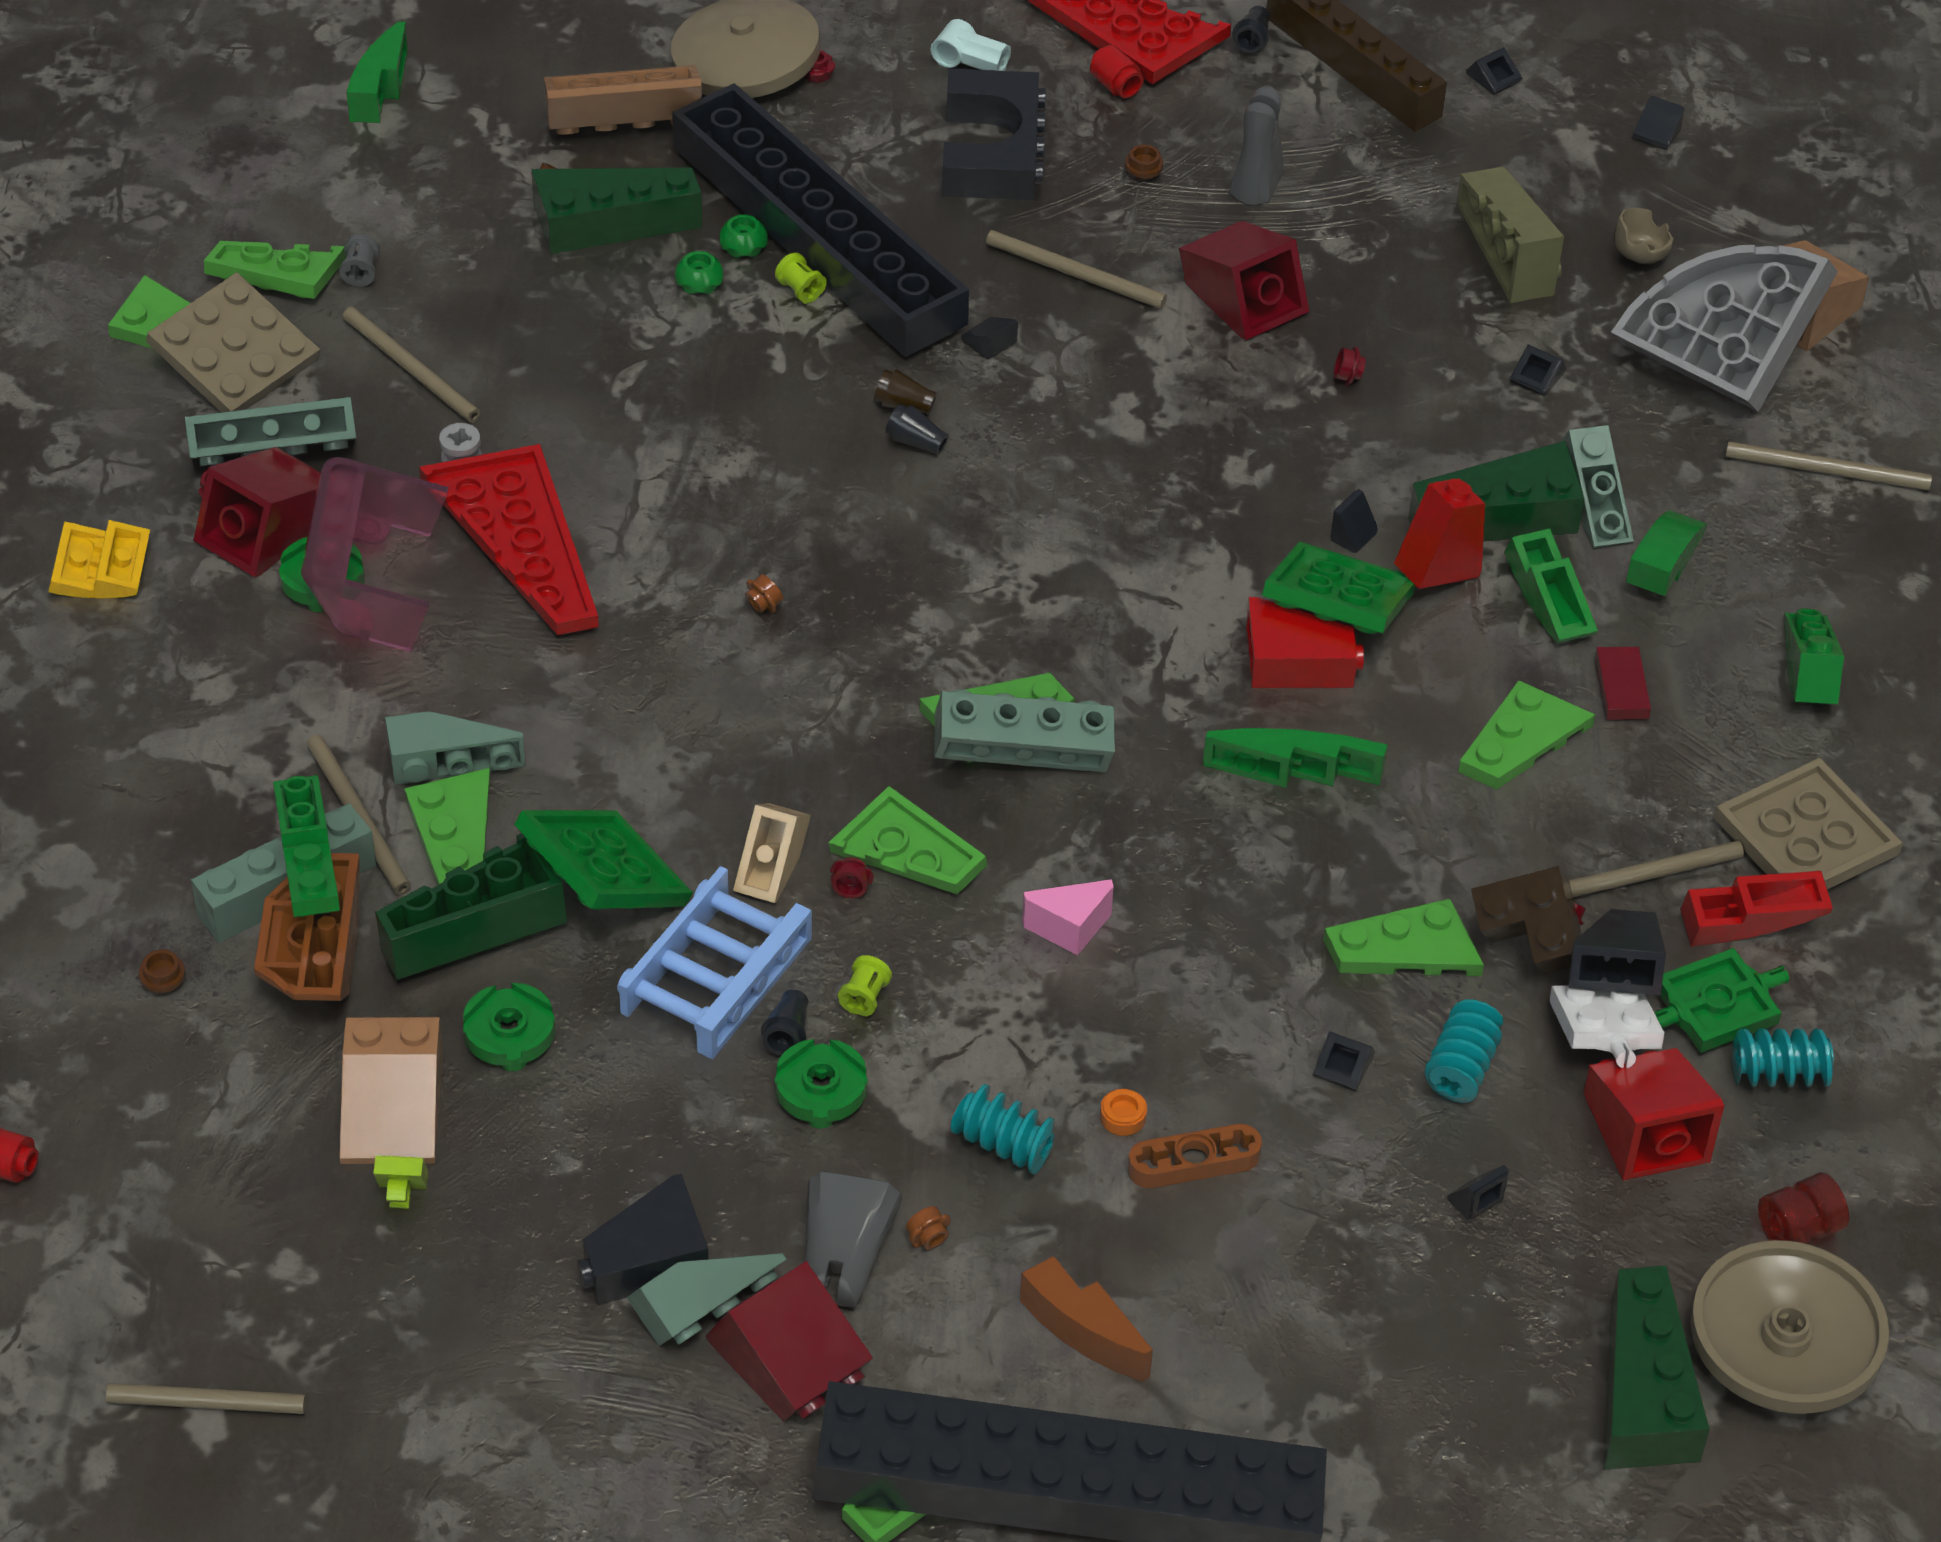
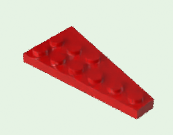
(1142, 29)
(519, 523)

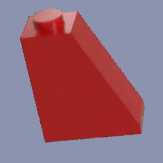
(1444, 536)
(1299, 649)

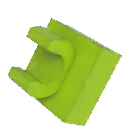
(399, 1177)

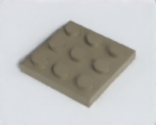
(233, 345)
(1807, 825)

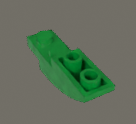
(306, 846)

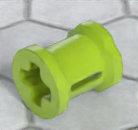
(800, 277)
(864, 985)

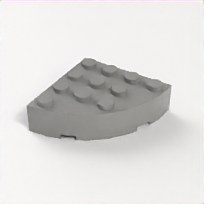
(1729, 316)

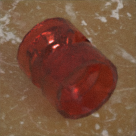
(1807, 1210)

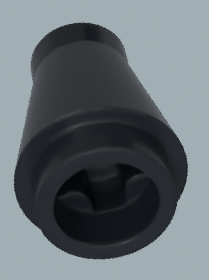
(1252, 31)
(914, 429)
(786, 1022)

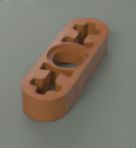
(1184, 1171)

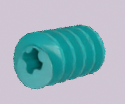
(1464, 1050)
(1782, 1055)
(1004, 1128)

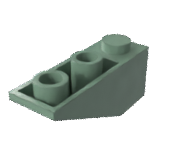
(1604, 504)
(446, 746)
(692, 1289)

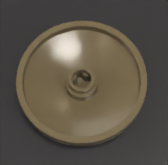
(748, 44)
(1789, 1326)

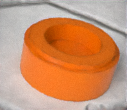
(1123, 1112)

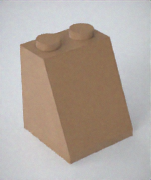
(1839, 302)

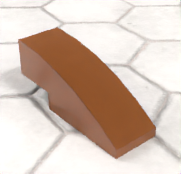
(1085, 1319)

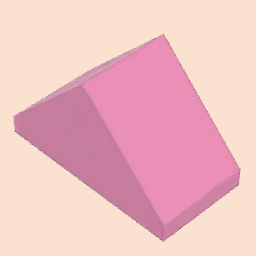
(1068, 913)

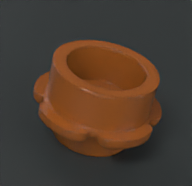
(763, 594)
(928, 1228)

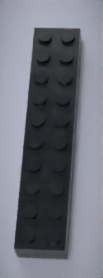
(822, 218)
(1064, 1471)

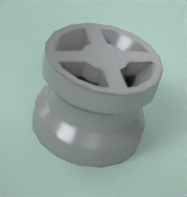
(459, 442)

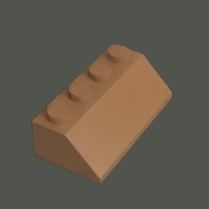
(619, 97)

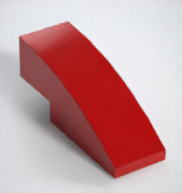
(1754, 906)

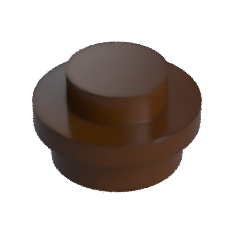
(1144, 162)
(161, 971)

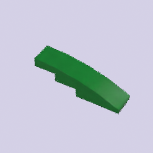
(1280, 753)

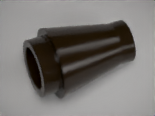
(897, 389)

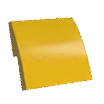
(99, 561)

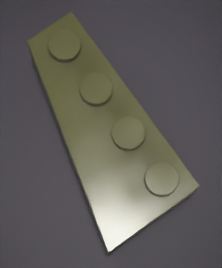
(1512, 233)

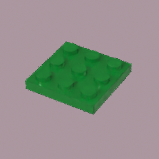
(1339, 588)
(602, 859)

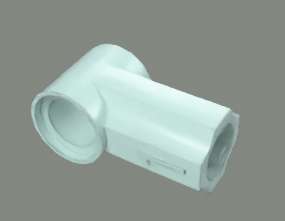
(962, 45)

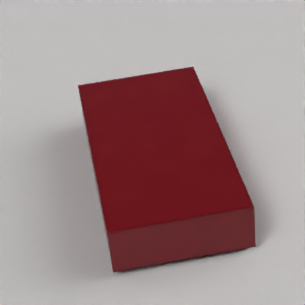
(1622, 683)

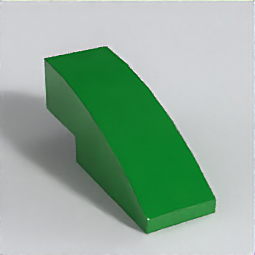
(378, 75)
(1665, 552)
(1550, 586)

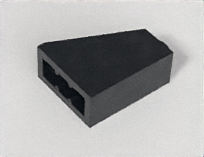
(1620, 954)
(642, 1242)

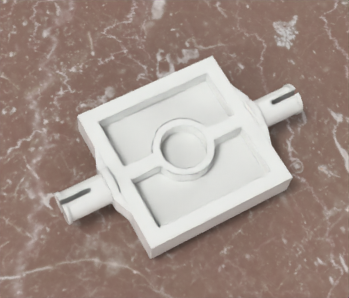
(1607, 1021)

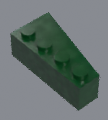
(613, 204)
(472, 910)
(1651, 1382)

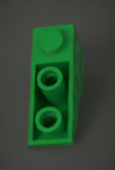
(1812, 657)

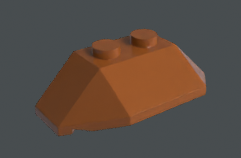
(316, 952)

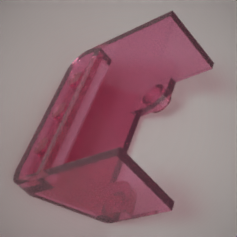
(361, 506)

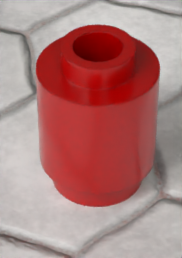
(1116, 71)
(17, 1156)

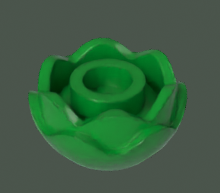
(743, 236)
(699, 272)

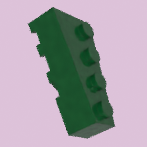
(1521, 492)

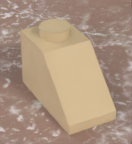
(771, 851)

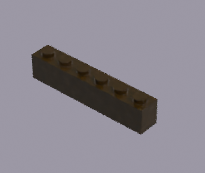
(1363, 58)

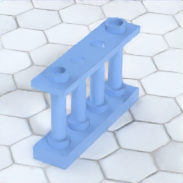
(737, 993)

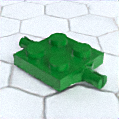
(1719, 998)

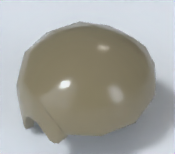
(1640, 237)

